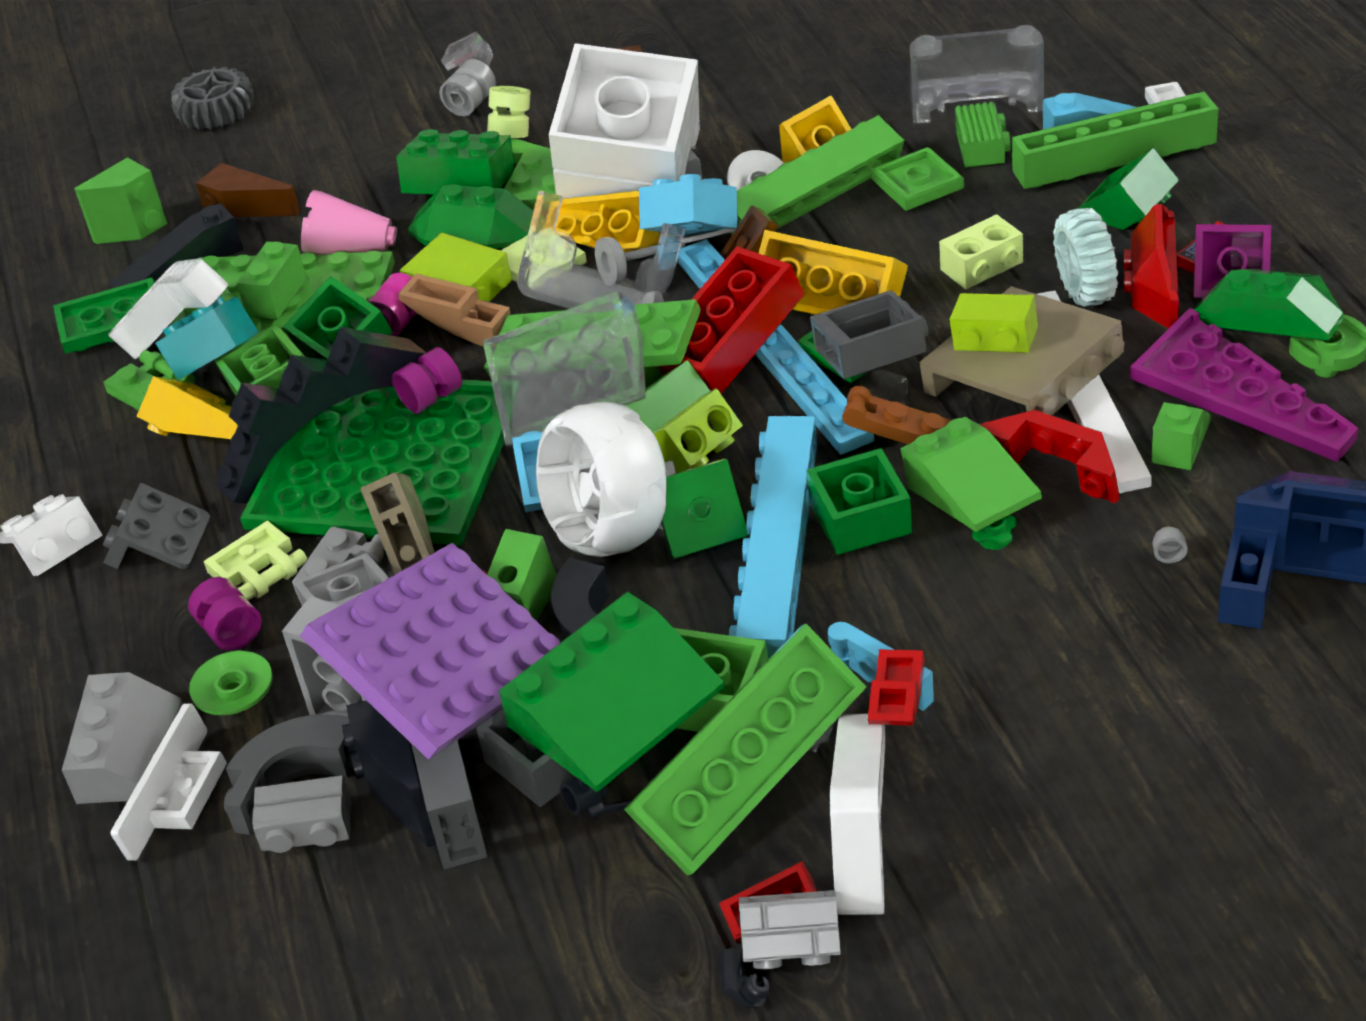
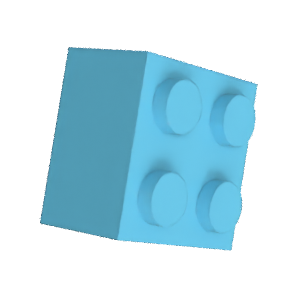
(688, 203)

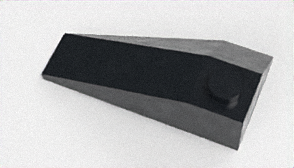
(200, 235)

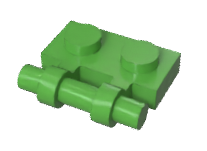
(132, 383)

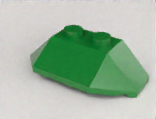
(473, 214)
(1272, 304)

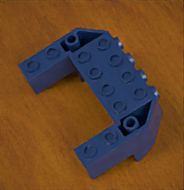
(1296, 527)

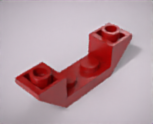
(1062, 439)

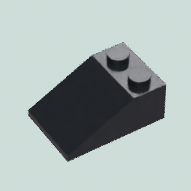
(388, 766)

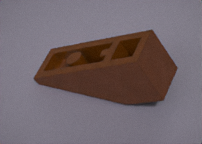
(247, 193)

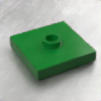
(702, 509)

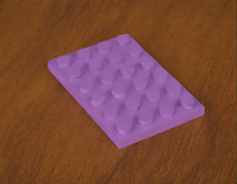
(431, 647)

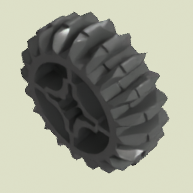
(212, 98)

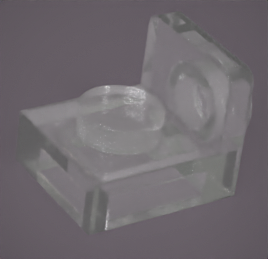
(465, 49)

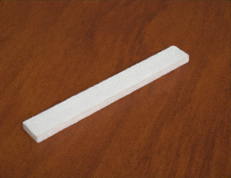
(1096, 410)

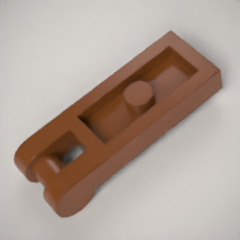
(888, 417)

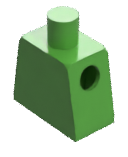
(524, 570)

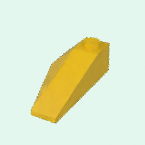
(606, 216)
(185, 409)

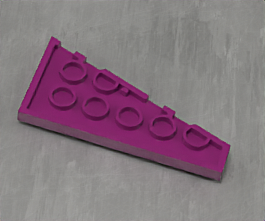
(1232, 381)

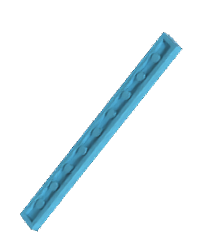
(788, 363)

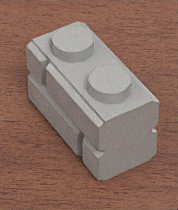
(302, 814)
(789, 928)

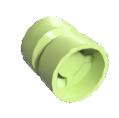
(505, 121)

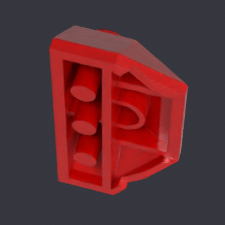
(1153, 267)

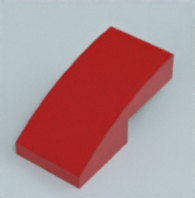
(896, 687)

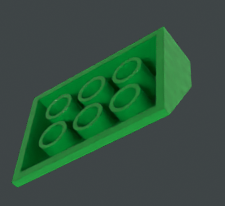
(609, 692)

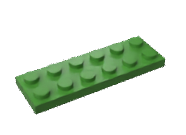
(663, 326)
(745, 749)

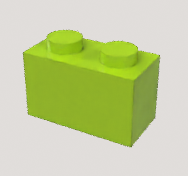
(994, 322)

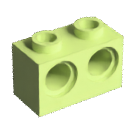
(981, 251)

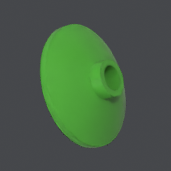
(231, 682)

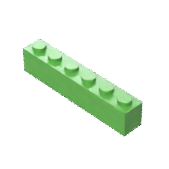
(1114, 139)
(821, 173)

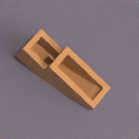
(454, 308)

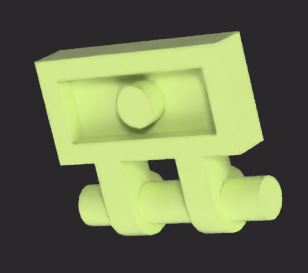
(252, 553)

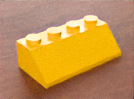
(833, 273)

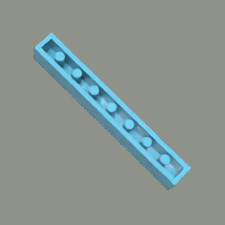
(776, 532)

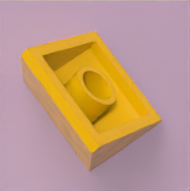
(811, 129)

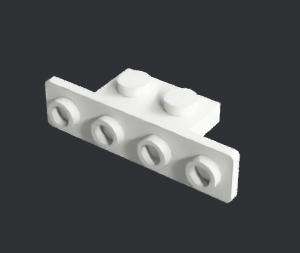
(171, 786)

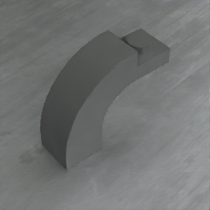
(281, 754)

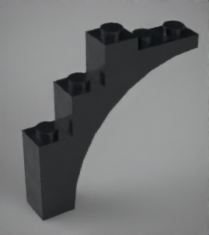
(308, 387)

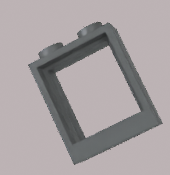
(869, 334)
(450, 806)

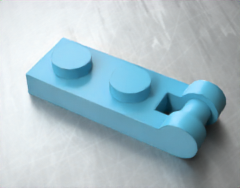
(861, 655)

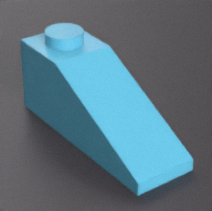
(1075, 107)

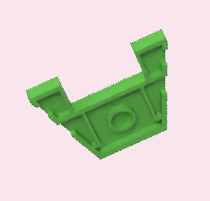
(532, 172)

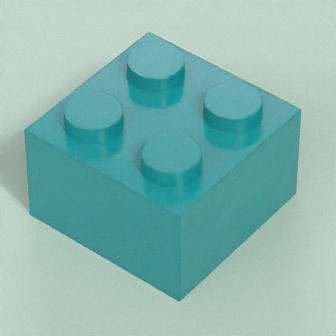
(205, 335)

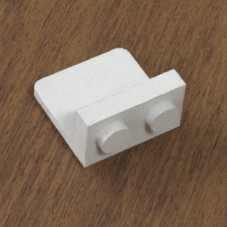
(51, 532)

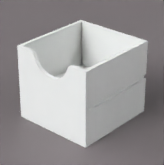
(623, 121)

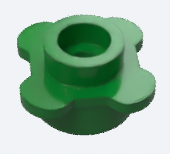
(996, 534)

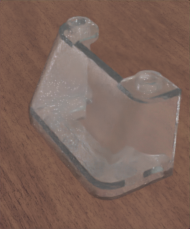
(976, 68)

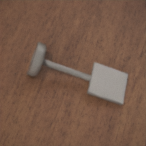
(612, 259)

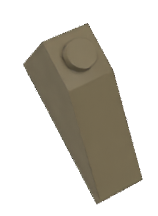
(399, 520)

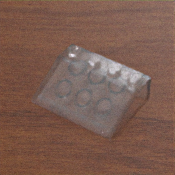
(566, 362)

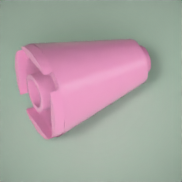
(344, 227)

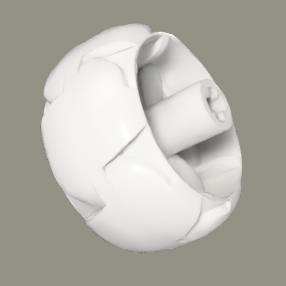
(601, 479)

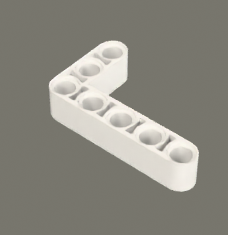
(181, 286)
(857, 816)

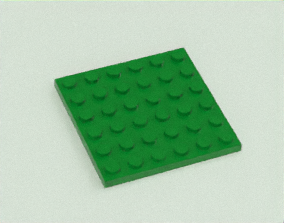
(369, 436)

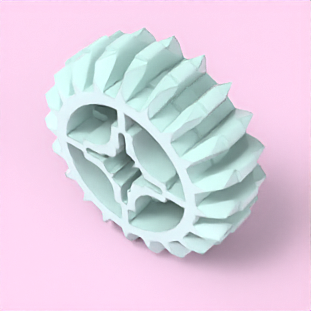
(1085, 257)

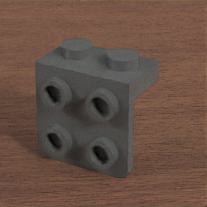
(156, 527)

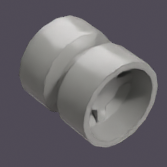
(467, 87)

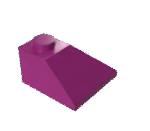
(1228, 248)

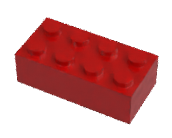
(738, 314)

